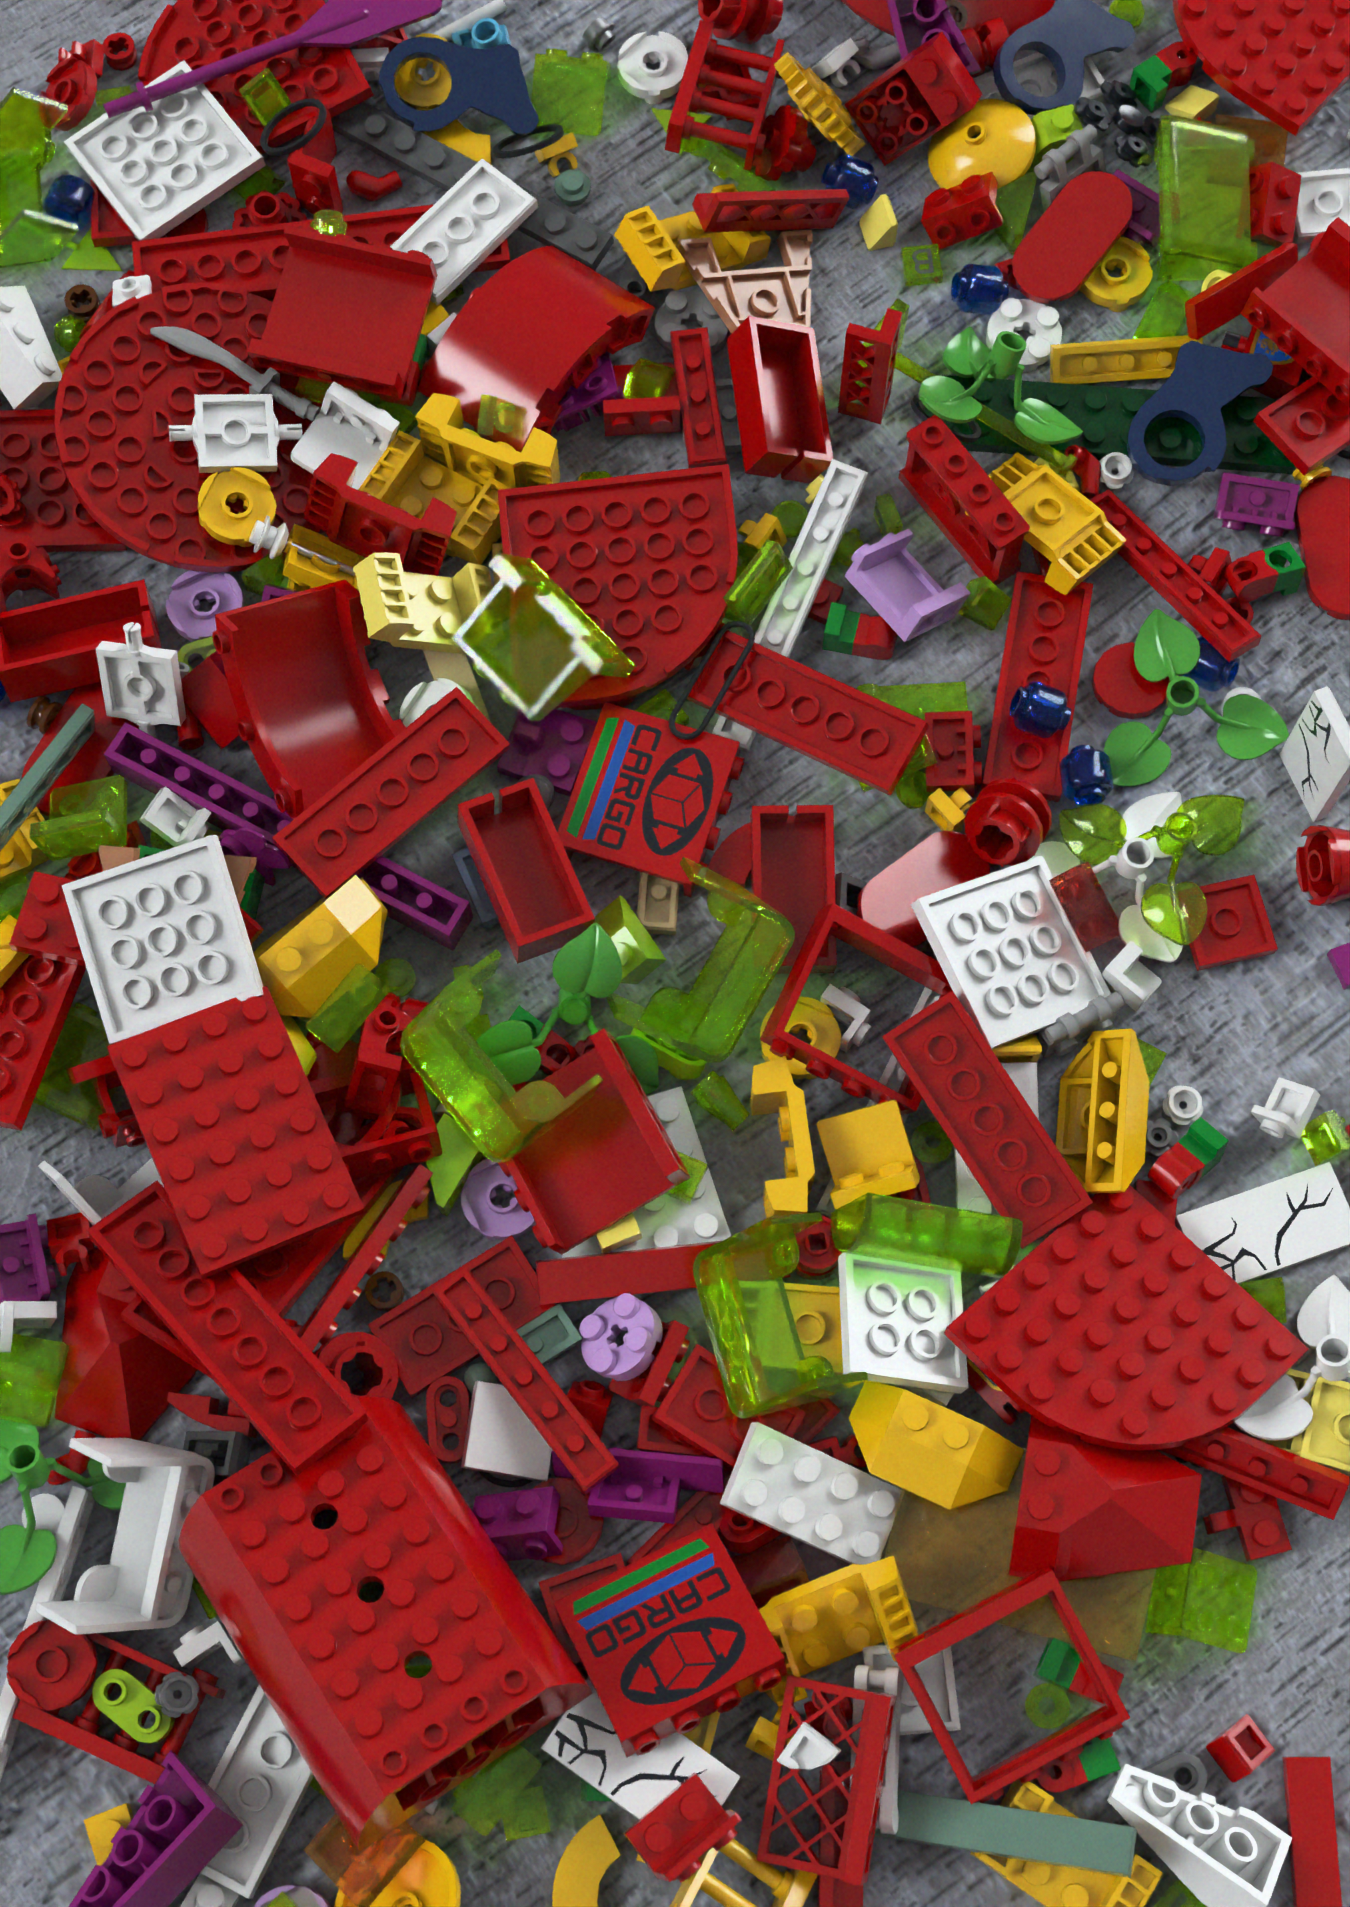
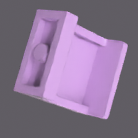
(902, 587)

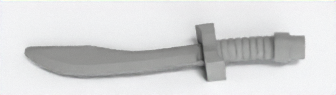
(261, 384)

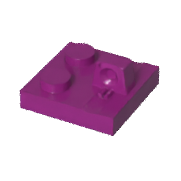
(548, 748)

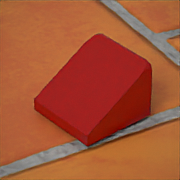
(1240, 1749)

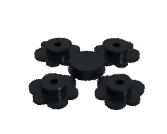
(1125, 117)

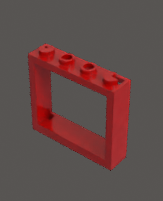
(877, 945)
(1062, 1744)

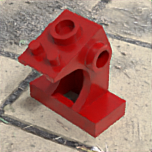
(24, 558)
(376, 1060)
(120, 1125)

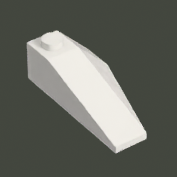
(1212, 1849)

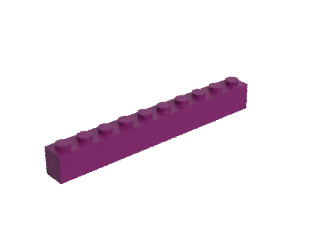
(234, 805)

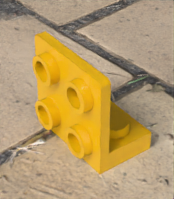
(868, 1152)

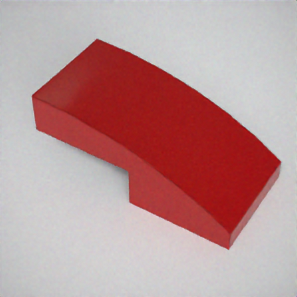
(205, 1410)

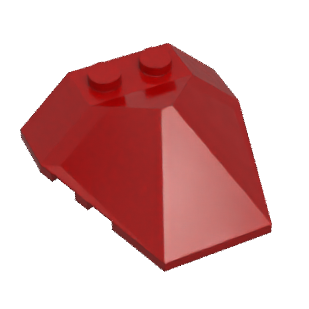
(112, 1373)
(1100, 1508)

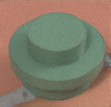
(572, 187)

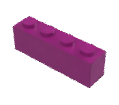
(921, 20)
(164, 1844)

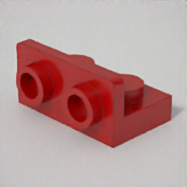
(952, 742)

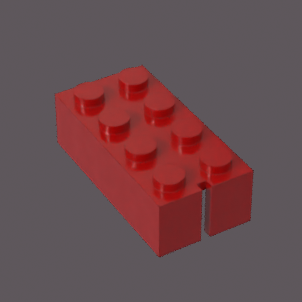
(779, 400)
(56, 641)
(525, 870)
(796, 871)

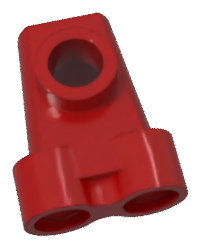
(824, 1723)

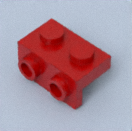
(1273, 203)
(962, 210)
(653, 1382)

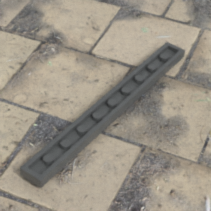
(445, 167)

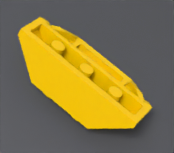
(322, 950)
(1104, 1112)
(930, 1447)

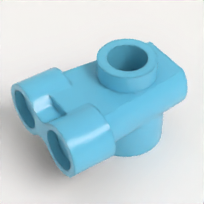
(484, 35)

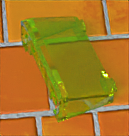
(1202, 198)

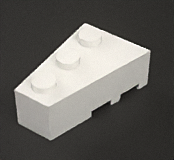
(26, 358)

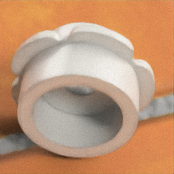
(1120, 463)
(1187, 1095)

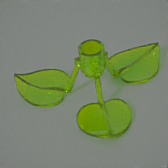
(1207, 821)

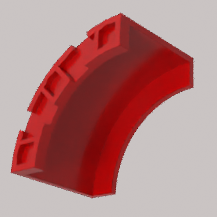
(531, 339)
(305, 689)

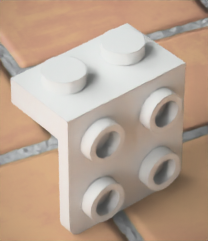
(346, 428)

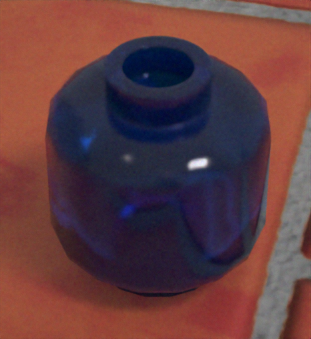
(853, 175)
(70, 200)
(979, 289)
(1212, 669)
(1039, 709)
(1086, 775)

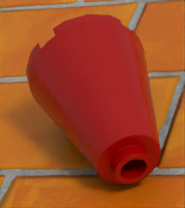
(1324, 864)

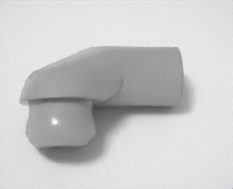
(875, 58)

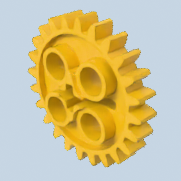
(819, 104)

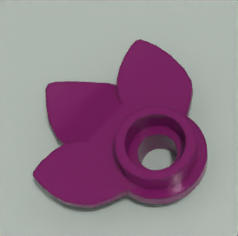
(254, 844)

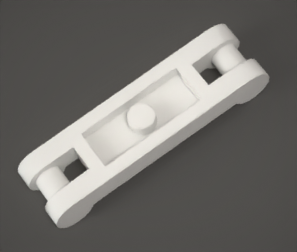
(892, 1682)

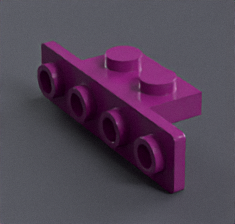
(649, 1484)

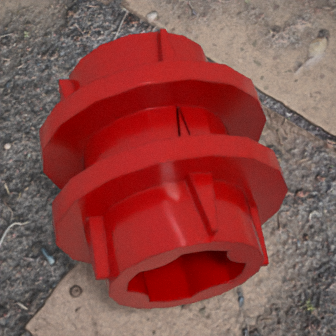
(741, 19)
(1008, 822)
(370, 1356)

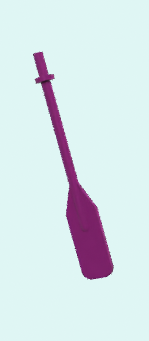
(333, 25)

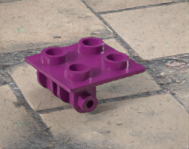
(597, 387)

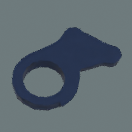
(1065, 37)
(481, 79)
(1196, 391)

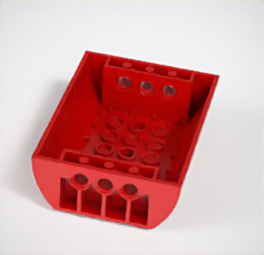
(339, 1663)

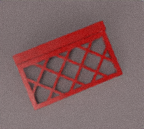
(865, 1786)

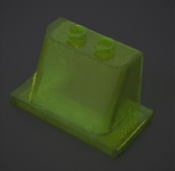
(535, 640)

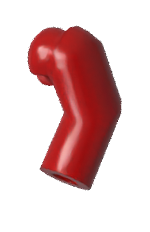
(73, 1460)

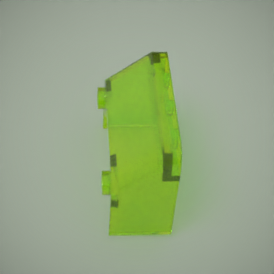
(25, 148)
(731, 982)
(469, 1082)
(754, 1322)

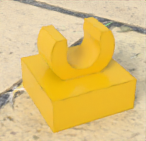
(557, 151)
(758, 533)
(948, 811)
(764, 1736)

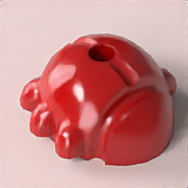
(9, 495)

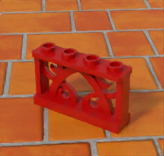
(950, 482)
(381, 1146)

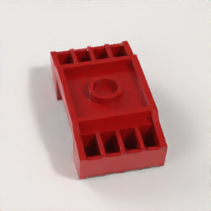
(372, 526)

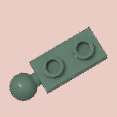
(546, 1336)

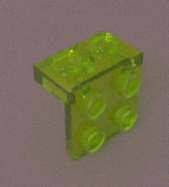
(570, 90)
(83, 818)
(1204, 1601)

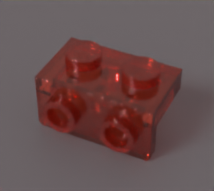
(1086, 906)

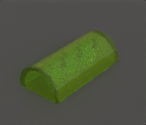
(927, 1235)

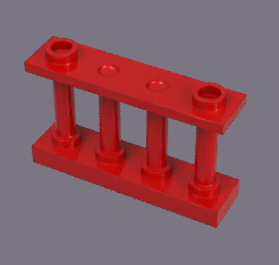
(698, 75)
(123, 1748)

